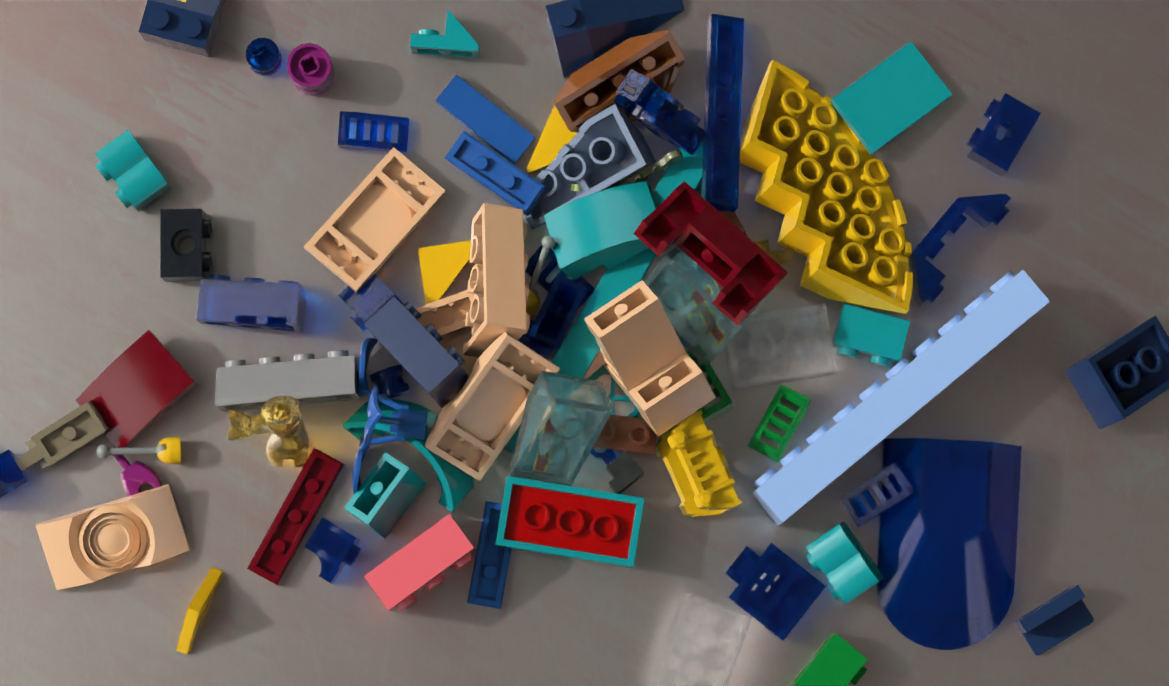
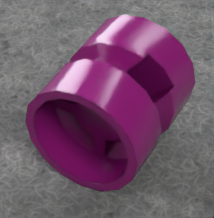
(311, 69)

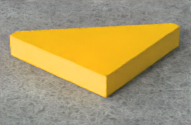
(550, 143)
(441, 267)
(197, 610)

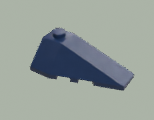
(592, 27)

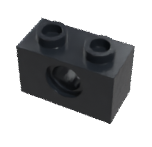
(175, 226)

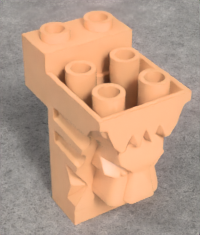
(648, 358)

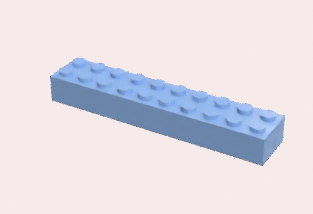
(906, 391)

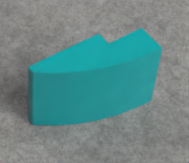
(600, 228)

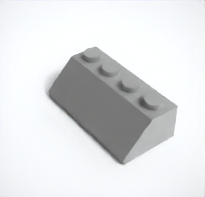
(304, 379)

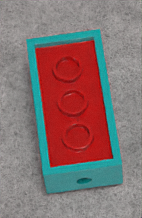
(569, 522)

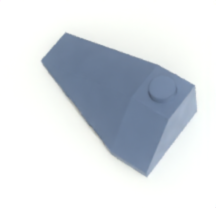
(596, 158)

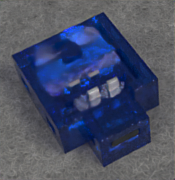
(660, 112)
(772, 589)

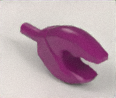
(136, 475)

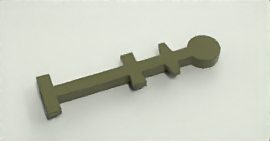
(670, 158)

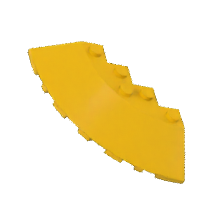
(830, 195)

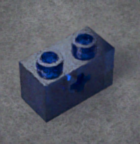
(1016, 119)

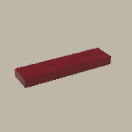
(295, 516)

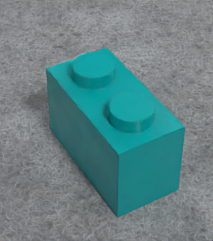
(870, 335)
(385, 495)

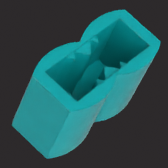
(132, 171)
(843, 563)

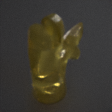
(282, 419)

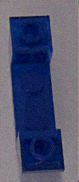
(981, 209)

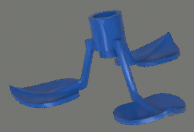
(405, 423)

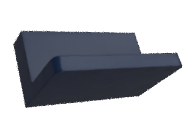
(1055, 620)

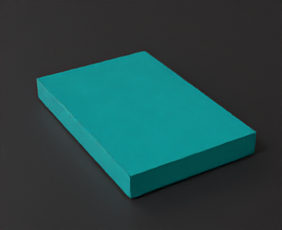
(891, 98)

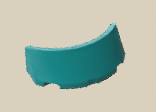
(454, 482)

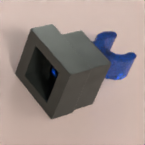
(621, 469)

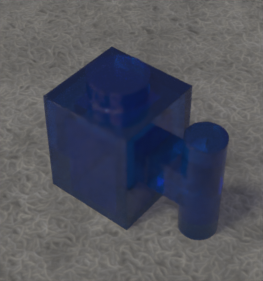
(367, 300)

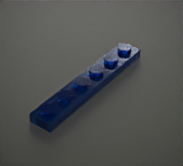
(723, 112)

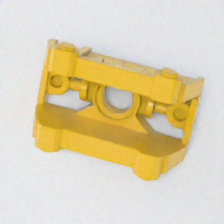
(697, 468)

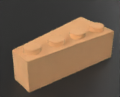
(497, 277)

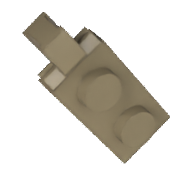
(63, 437)

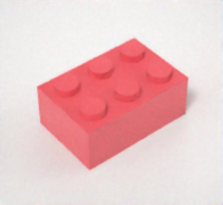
(421, 564)

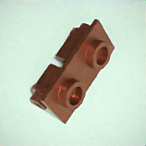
(627, 435)

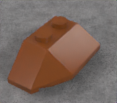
(595, 84)

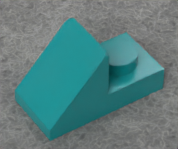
(455, 43)

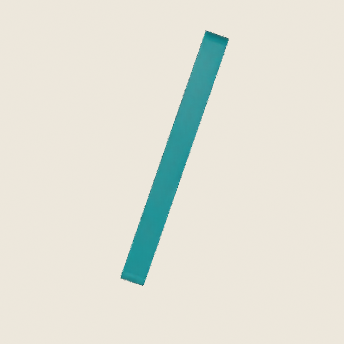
(580, 345)

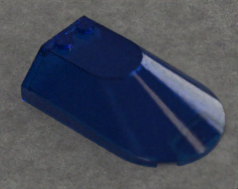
(951, 542)

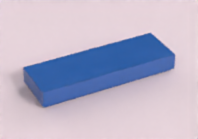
(485, 119)
(495, 173)
(490, 562)

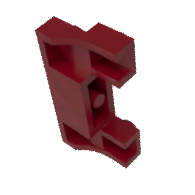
(716, 247)

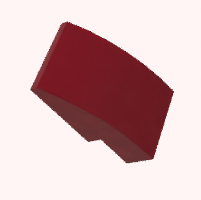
(137, 389)

